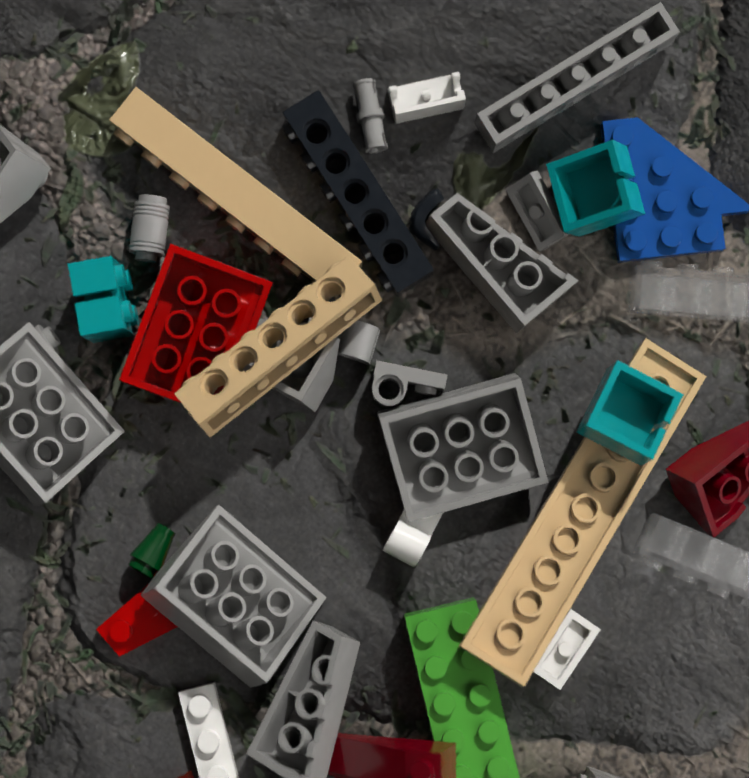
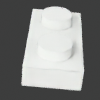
(566, 649)

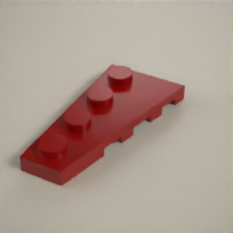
(134, 625)

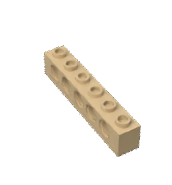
(275, 364)

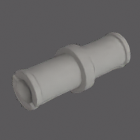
(370, 115)

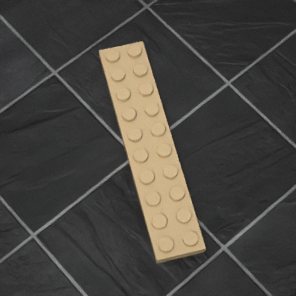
(568, 537)

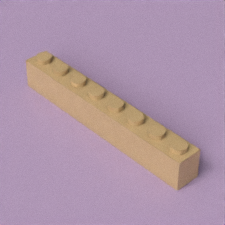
(226, 187)

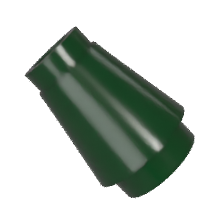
(152, 551)

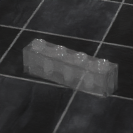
(689, 292)
(694, 556)

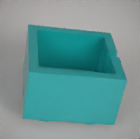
(595, 188)
(106, 307)
(627, 410)

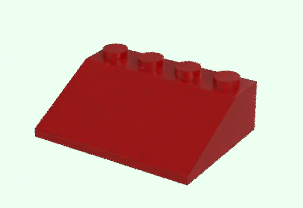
(190, 319)

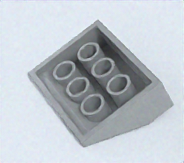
(46, 418)
(463, 447)
(234, 597)

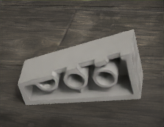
(497, 262)
(308, 707)

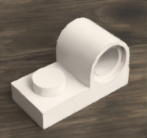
(411, 538)

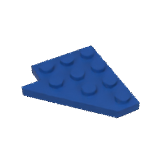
(678, 198)

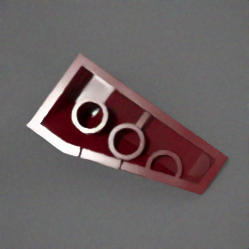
(714, 479)
(391, 757)

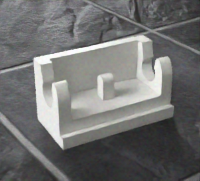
(426, 98)

